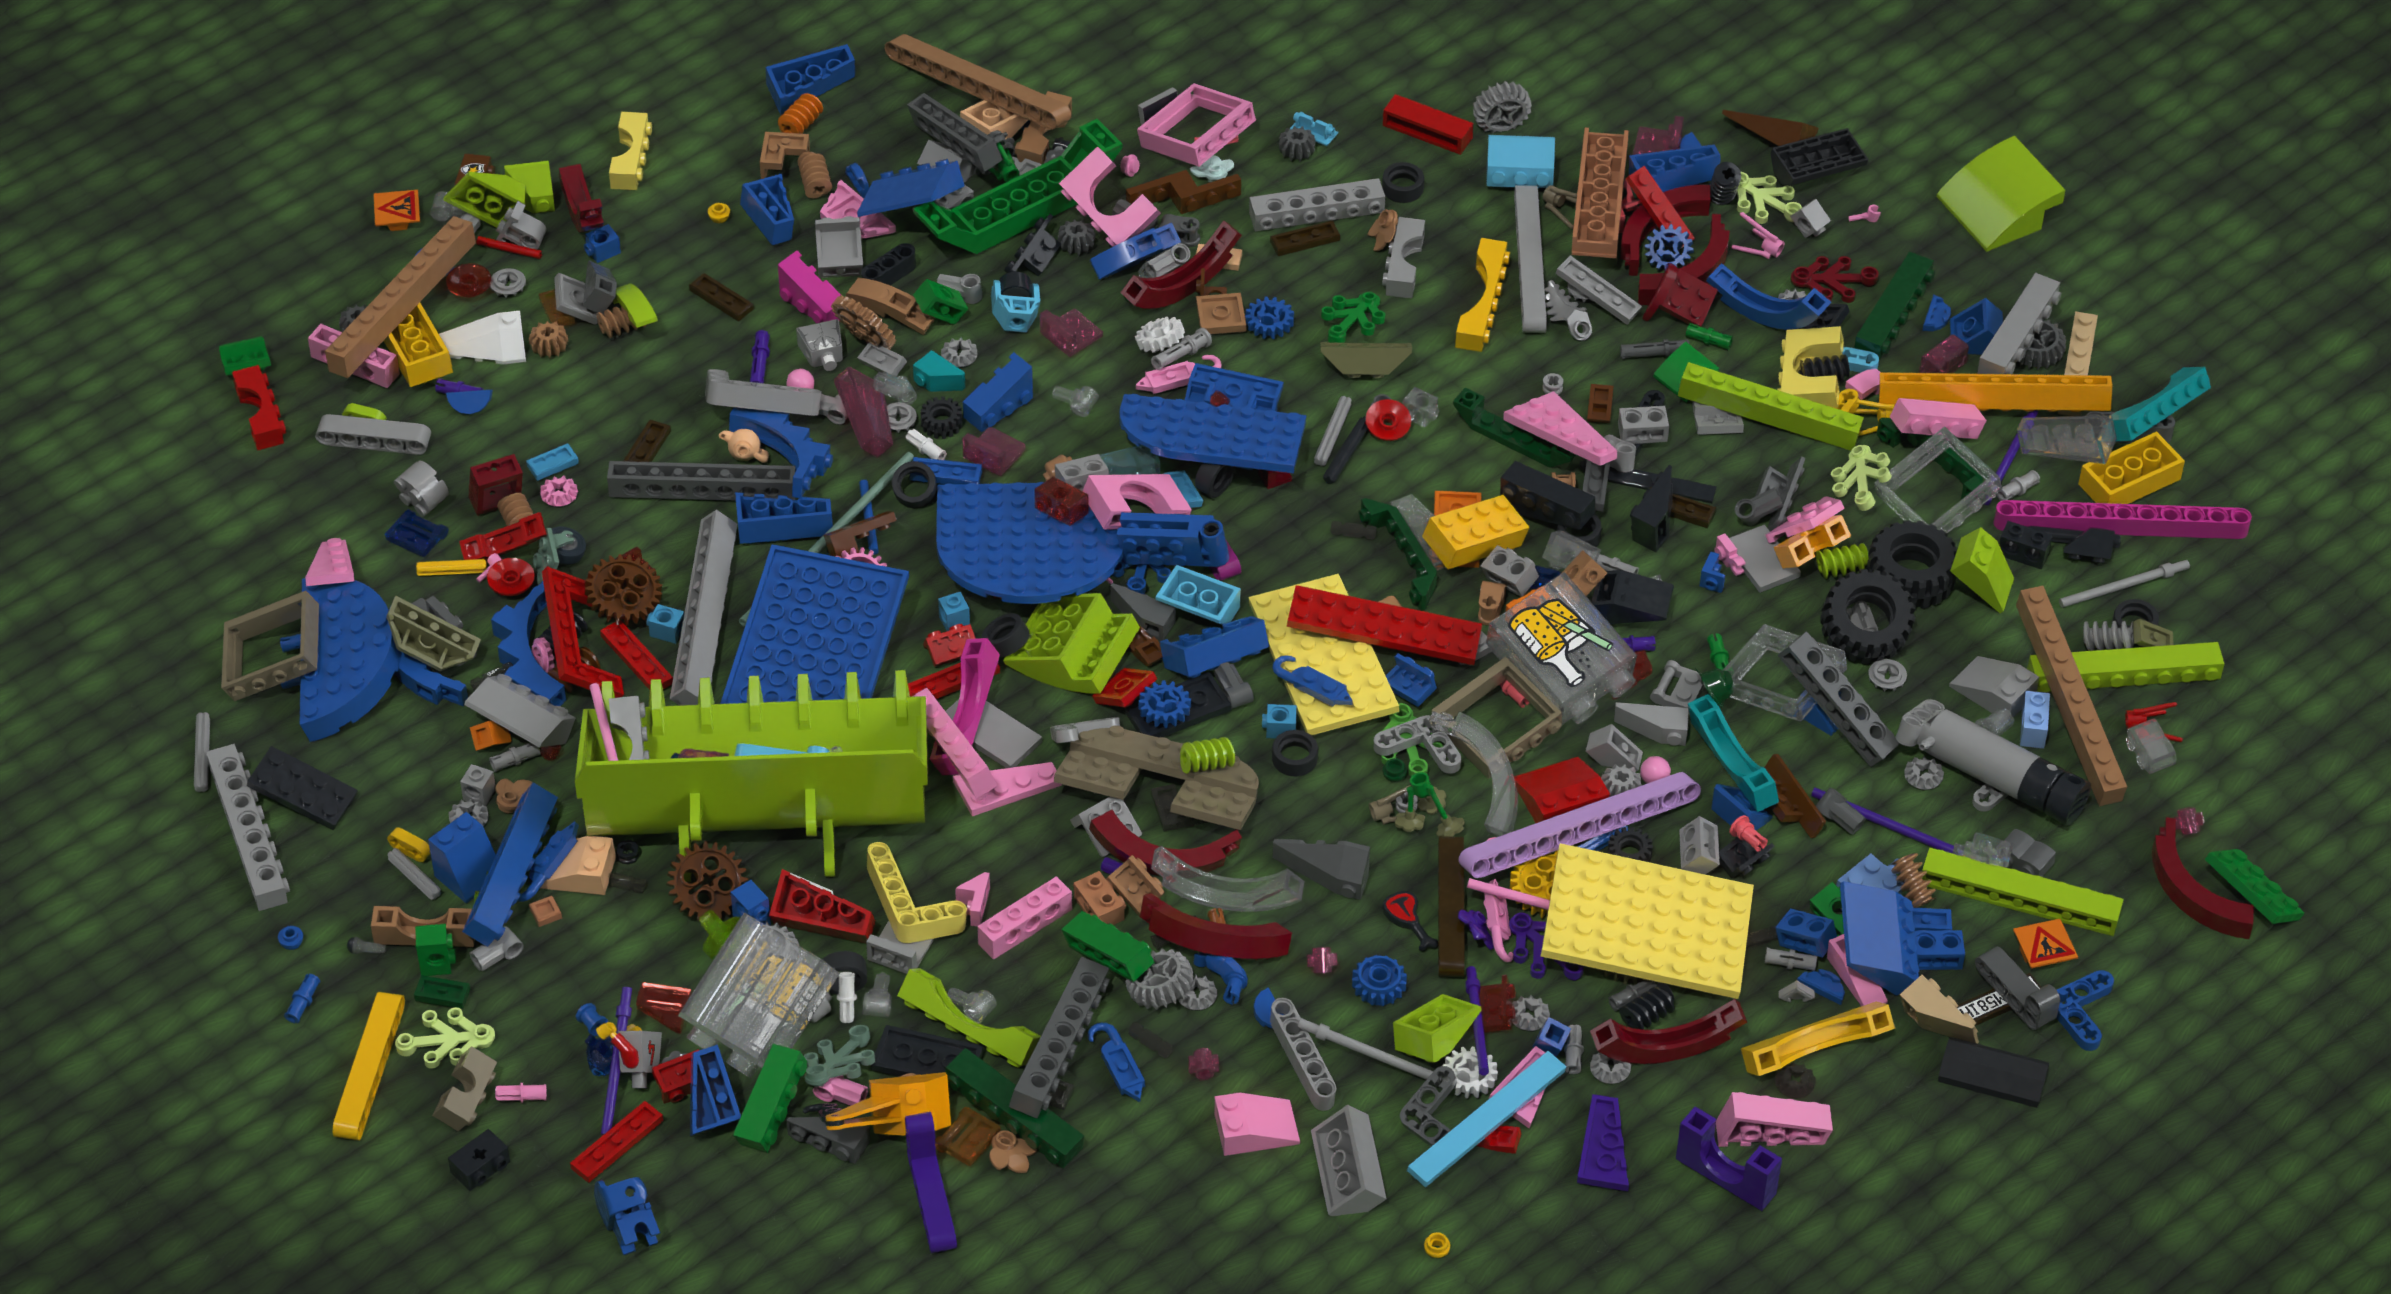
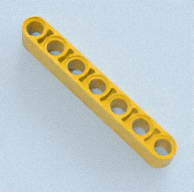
(368, 1066)

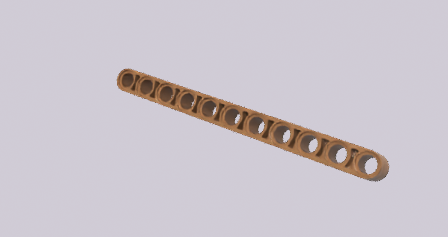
(978, 81)

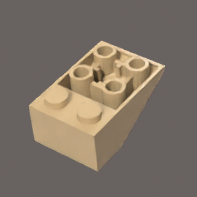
(1936, 1012)

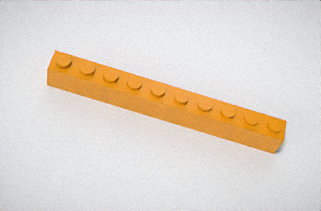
(2001, 390)

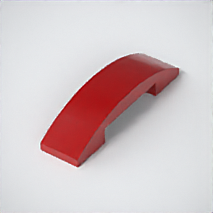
(505, 539)

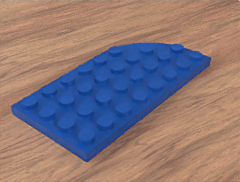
(1213, 433)

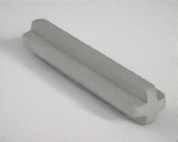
(414, 874)

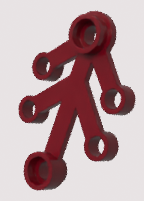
(1806, 277)

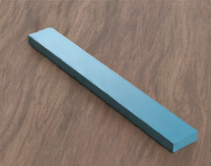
(1486, 1119)

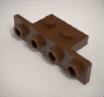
(1793, 802)

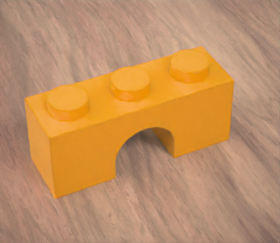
(1802, 546)

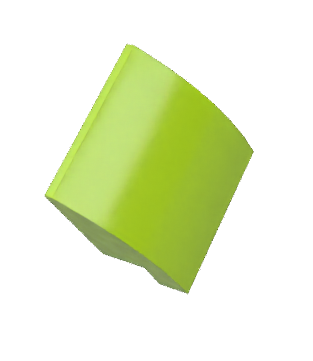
(2001, 194)
(1074, 643)

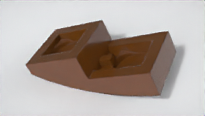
(1600, 403)
(1145, 648)

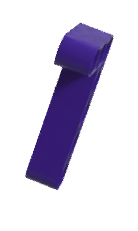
(928, 1182)

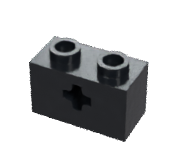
(479, 1160)

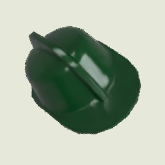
(1718, 684)

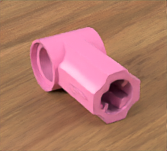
(841, 1090)

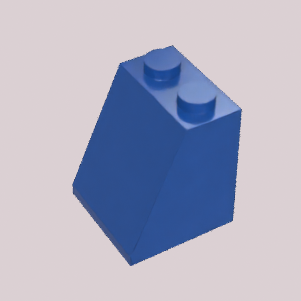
(462, 856)

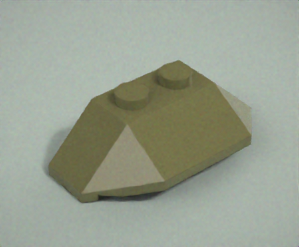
(1366, 358)
(429, 636)

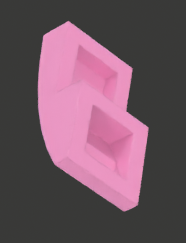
(1864, 383)

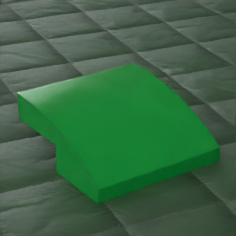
(1673, 367)

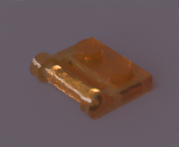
(973, 1139)

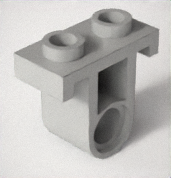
(521, 228)

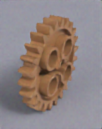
(863, 322)

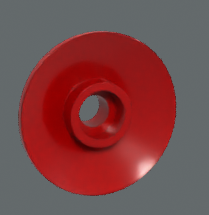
(1388, 411)
(510, 576)

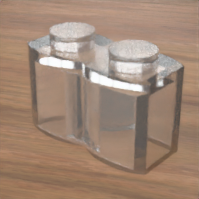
(2151, 746)

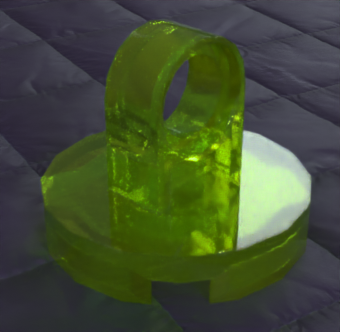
(718, 931)

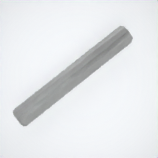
(1332, 431)
(201, 764)

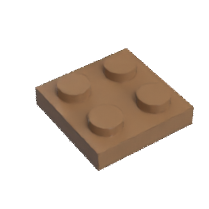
(1221, 313)

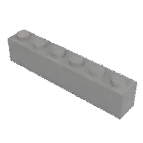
(2020, 326)

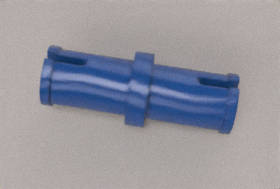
(302, 998)

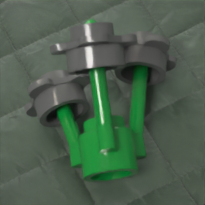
(1006, 168)

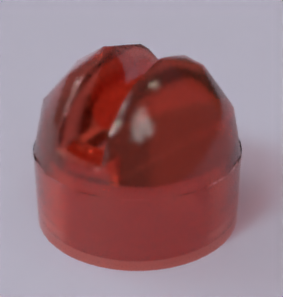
(1218, 399)
(550, 752)

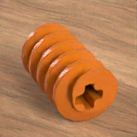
(800, 114)

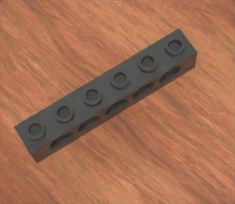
(954, 132)
(1838, 699)

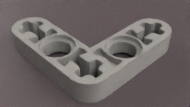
(1070, 731)
(1419, 735)

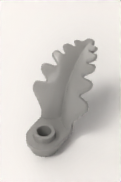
(1567, 311)

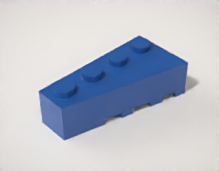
(809, 74)
(1678, 166)

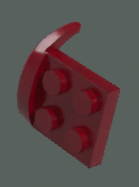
(1681, 296)

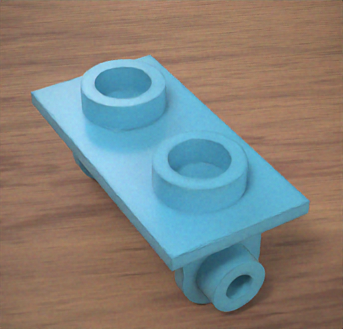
(1323, 132)

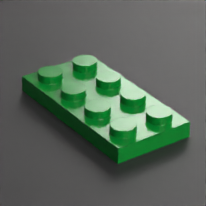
(2255, 886)

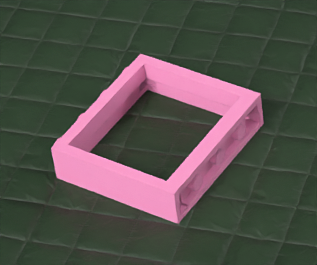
(1239, 116)

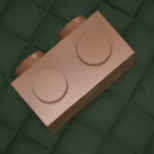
(1098, 898)

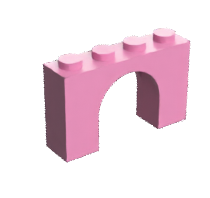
(1081, 186)
(1108, 493)

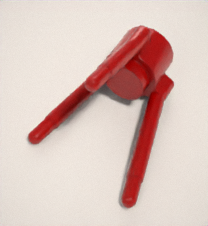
(2138, 716)

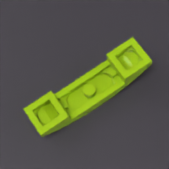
(636, 304)

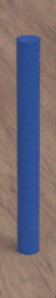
(868, 512)

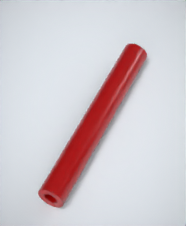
(508, 247)

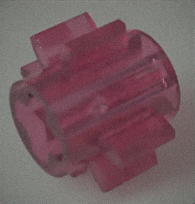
(2189, 820)
(1321, 959)
(1203, 1063)

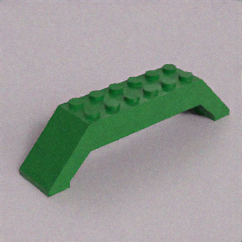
(1018, 202)

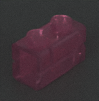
(1945, 357)

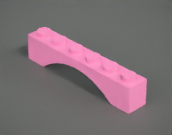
(957, 748)

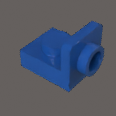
(1710, 574)

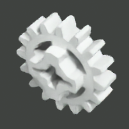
(1160, 334)
(1467, 1073)

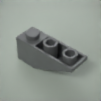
(599, 288)
(1149, 613)
(845, 1143)

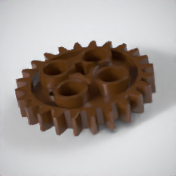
(623, 589)
(694, 863)

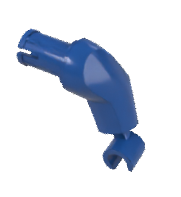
(1230, 971)

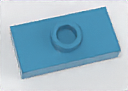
(552, 462)
(1186, 488)

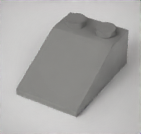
(1995, 684)

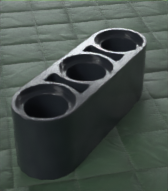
(891, 265)

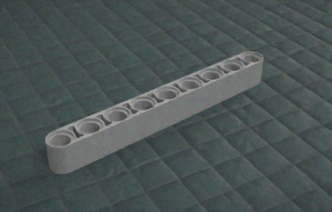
(1530, 259)

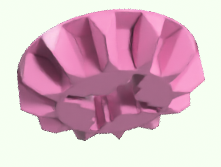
(559, 498)
(543, 654)

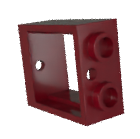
(484, 477)

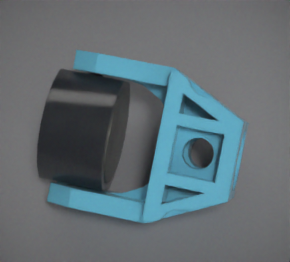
(1012, 292)

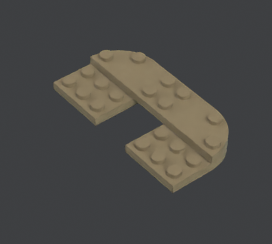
(1113, 757)

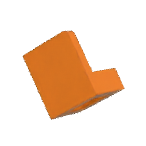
(489, 735)

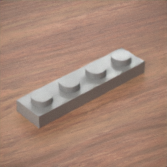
(1598, 289)

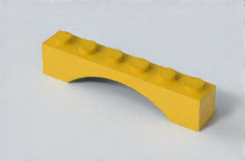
(1474, 324)
(1841, 1028)

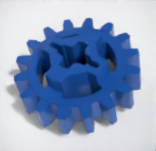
(1676, 242)
(1267, 316)
(1164, 704)

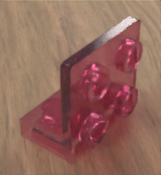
(1658, 140)
(1070, 331)

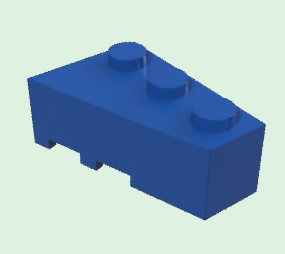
(768, 208)
(1001, 395)
(711, 1092)

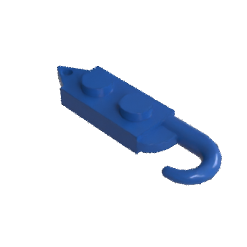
(1313, 683)
(550, 859)
(1119, 1062)

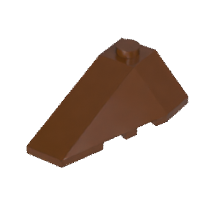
(1774, 129)

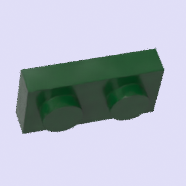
(442, 992)

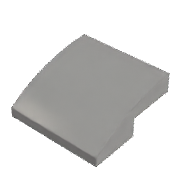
(1715, 421)

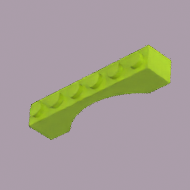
(928, 993)

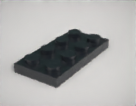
(1206, 703)
(302, 788)
(917, 1052)

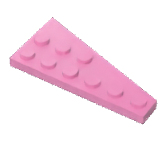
(1559, 424)

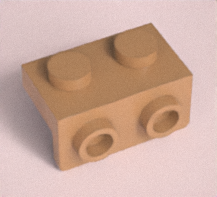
(1134, 882)

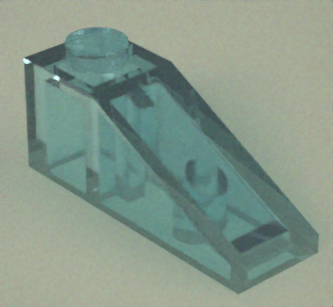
(1132, 461)

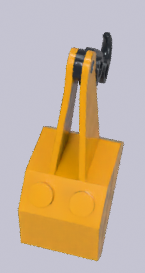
(890, 1103)

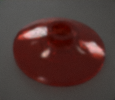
(468, 280)

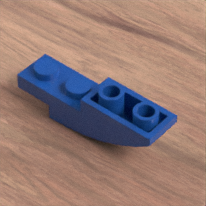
(1134, 250)
(428, 684)

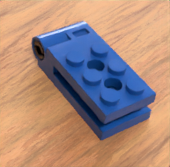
(1172, 540)

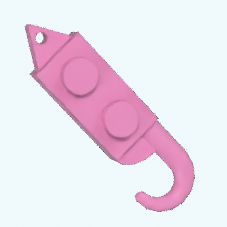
(1171, 376)
(1498, 922)

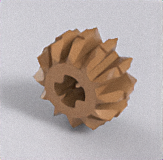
(548, 339)

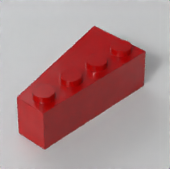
(818, 911)

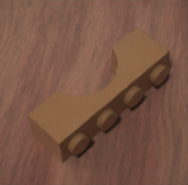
(1033, 143)
(395, 927)

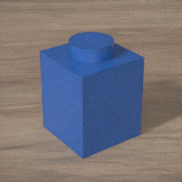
(1552, 1036)

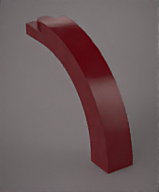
(1687, 202)
(583, 211)
(1700, 268)
(1182, 282)
(1123, 843)
(2190, 896)
(1214, 938)
(1669, 1043)

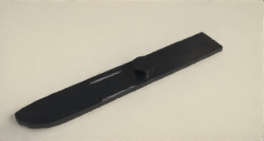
(1645, 480)

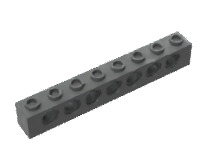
(698, 480)
(1059, 1038)

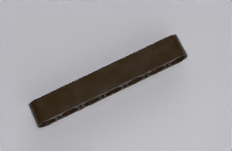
(1449, 904)

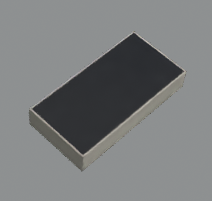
(1152, 106)

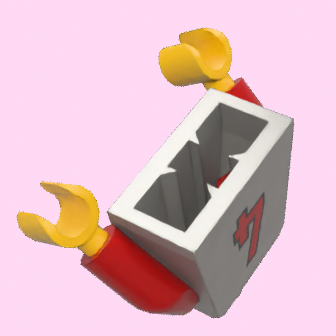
(637, 1050)

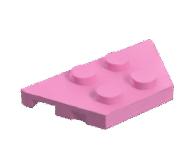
(846, 203)
(1811, 516)

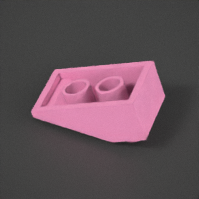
(1254, 1123)

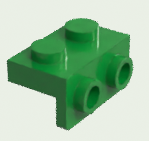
(244, 355)

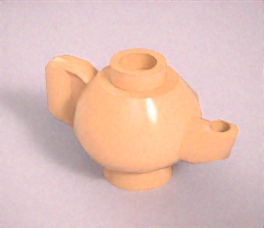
(744, 445)

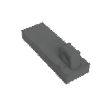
(1596, 482)

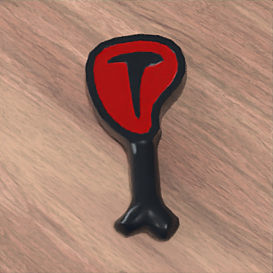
(1401, 911)

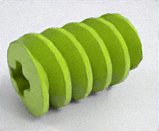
(1842, 559)
(1205, 753)

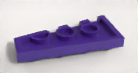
(1603, 1147)

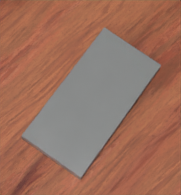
(1002, 736)

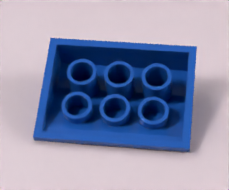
(911, 187)
(1879, 935)

